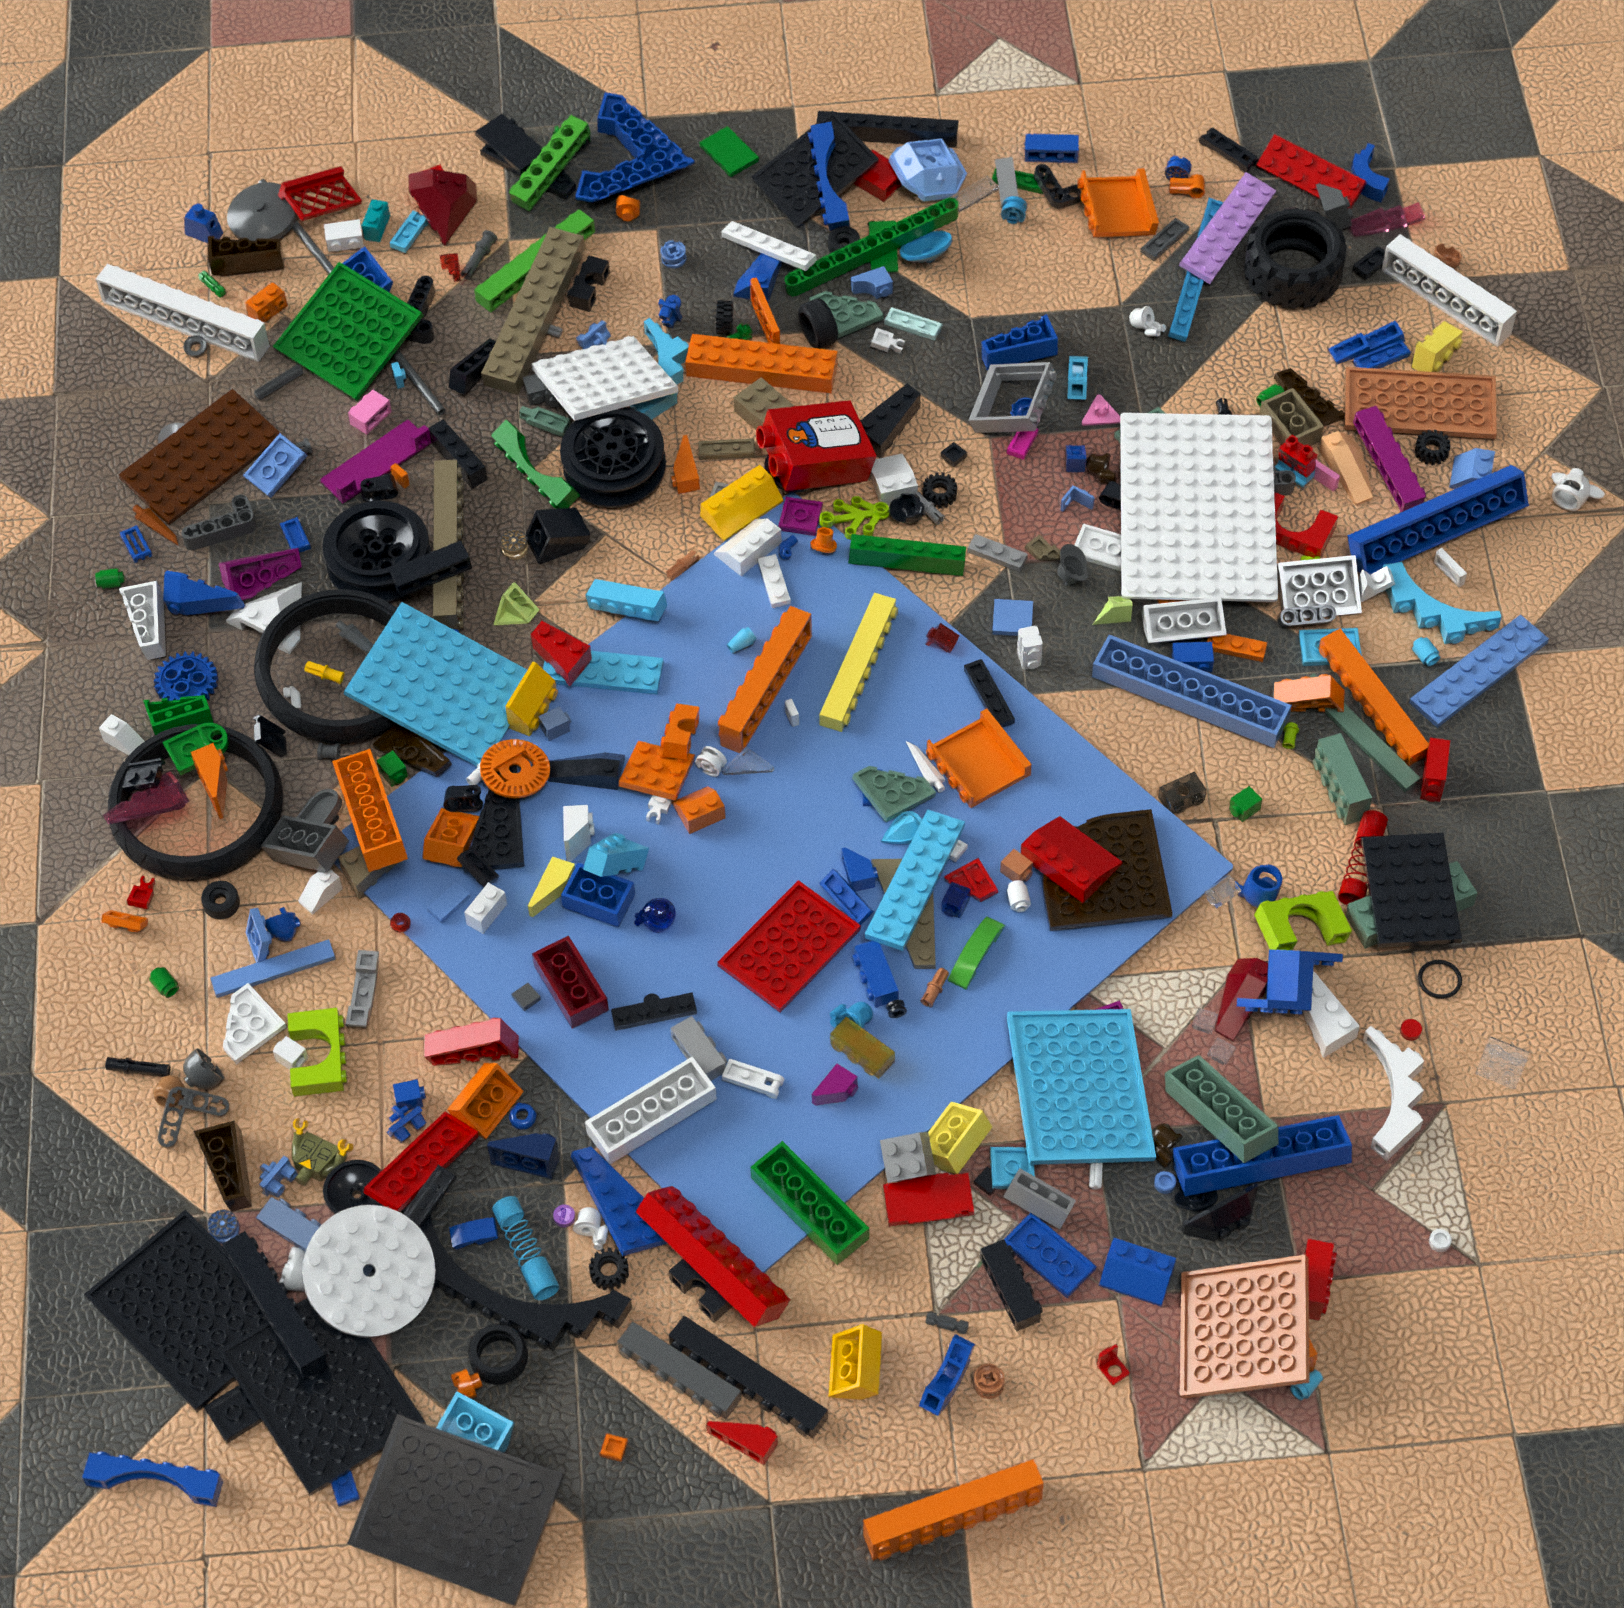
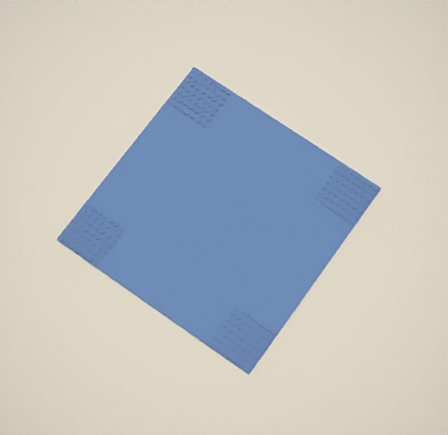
(733, 871)

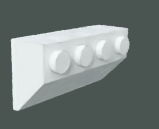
(1183, 620)

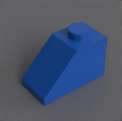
(858, 870)

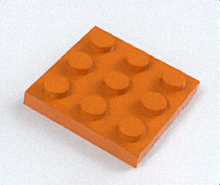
(654, 774)

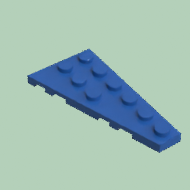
(616, 1203)

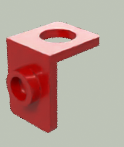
(1109, 1358)

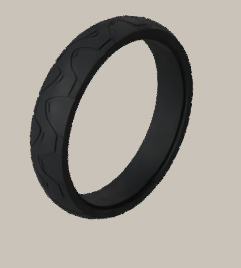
(288, 619)
(216, 862)

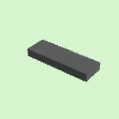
(1164, 239)

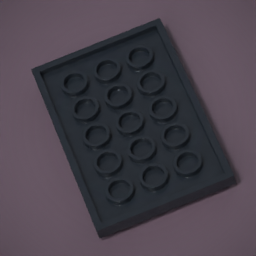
(791, 177)
(1411, 890)

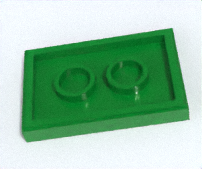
(729, 151)

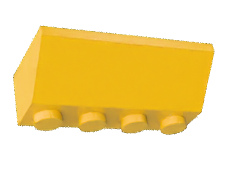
(741, 503)

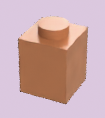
(1016, 866)

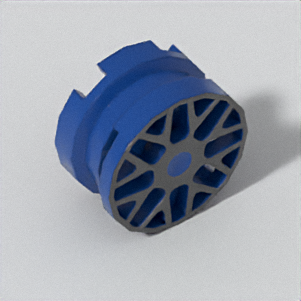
(1178, 168)

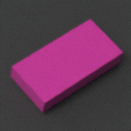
(1022, 443)

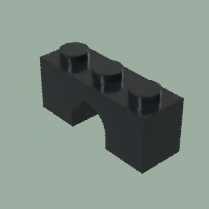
(593, 271)
(686, 1278)

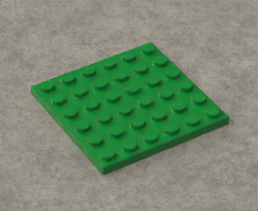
(348, 331)

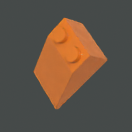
(211, 771)
(449, 837)

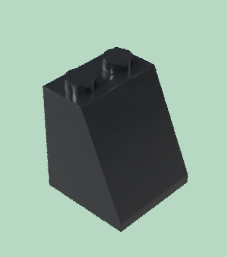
(556, 533)

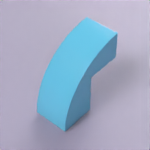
(1077, 377)

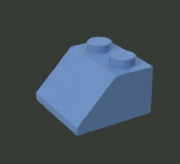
(1471, 466)

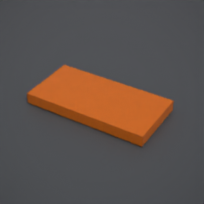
(764, 312)

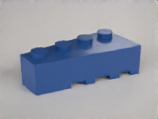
(1021, 344)

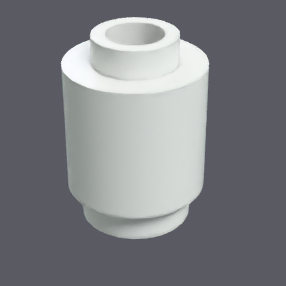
(1018, 896)

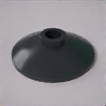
(1196, 1202)

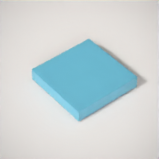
(1006, 1163)

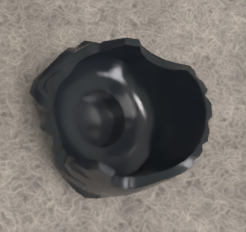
(906, 508)

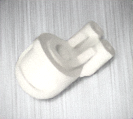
(1144, 319)
(589, 1225)

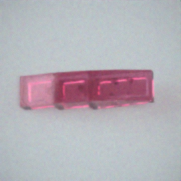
(1383, 221)

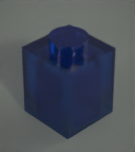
(956, 900)

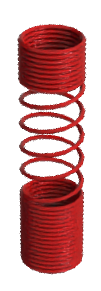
(1372, 824)

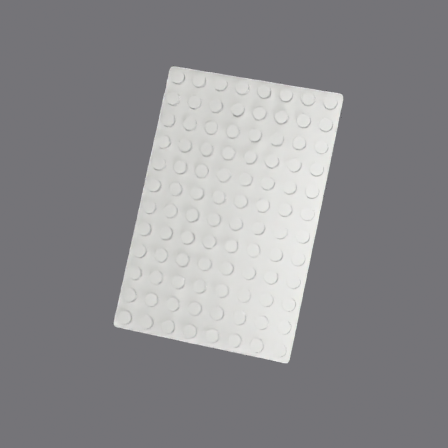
(1197, 507)

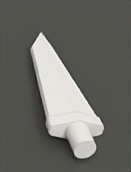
(927, 769)

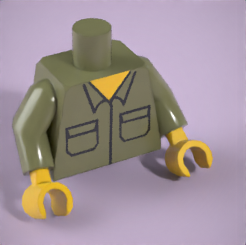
(314, 1155)

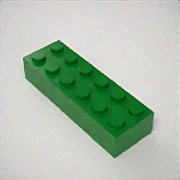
(810, 1203)

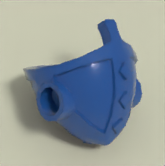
(283, 925)

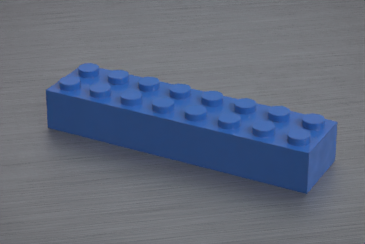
(1299, 1150)

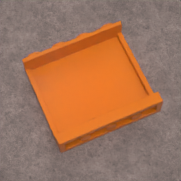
(1118, 205)
(979, 760)

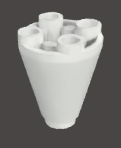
(292, 1271)

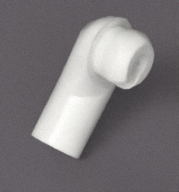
(295, 696)

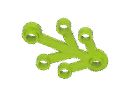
(877, 512)

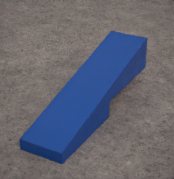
(1360, 345)

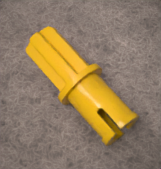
(324, 672)

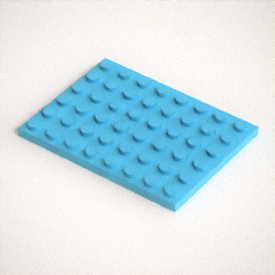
(437, 684)
(1080, 1086)

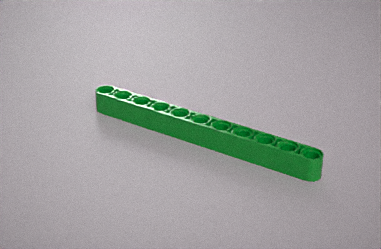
(872, 246)

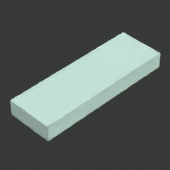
(913, 323)

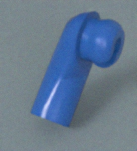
(785, 547)

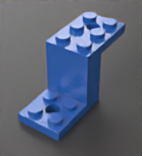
(1289, 981)

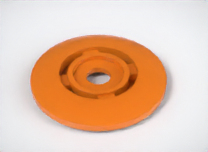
(509, 753)

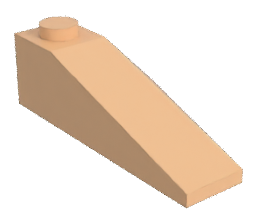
(1347, 460)

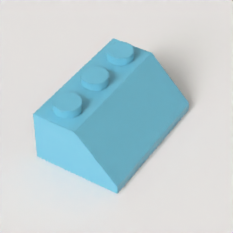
(476, 1423)

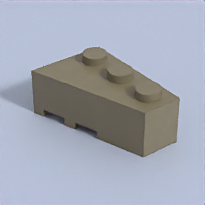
(356, 871)

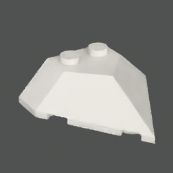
(261, 611)

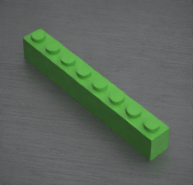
(510, 278)

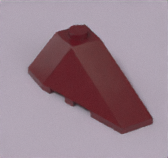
(1244, 980)

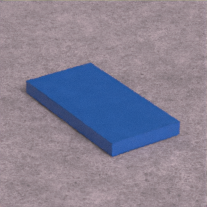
(1049, 1255)

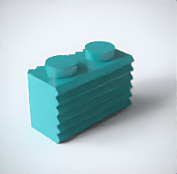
(375, 220)

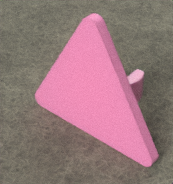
(1100, 413)

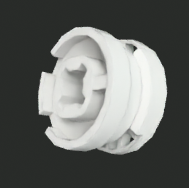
(711, 761)

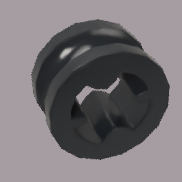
(896, 1008)

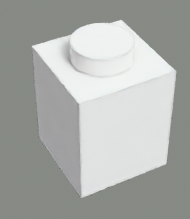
(290, 1053)

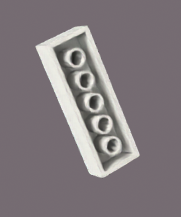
(650, 1110)

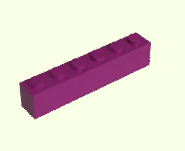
(1389, 458)

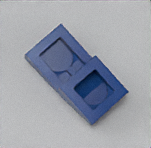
(474, 1231)

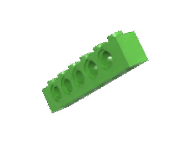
(549, 162)

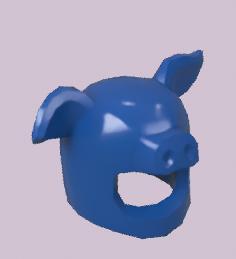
(1261, 889)

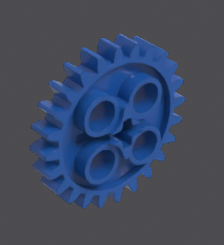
(185, 678)

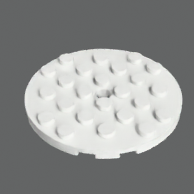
(363, 1303)

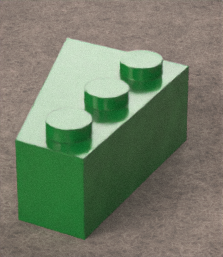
(175, 713)

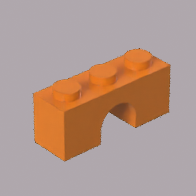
(678, 733)

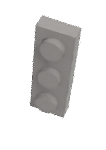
(997, 553)

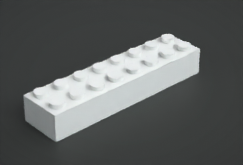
(1449, 290)

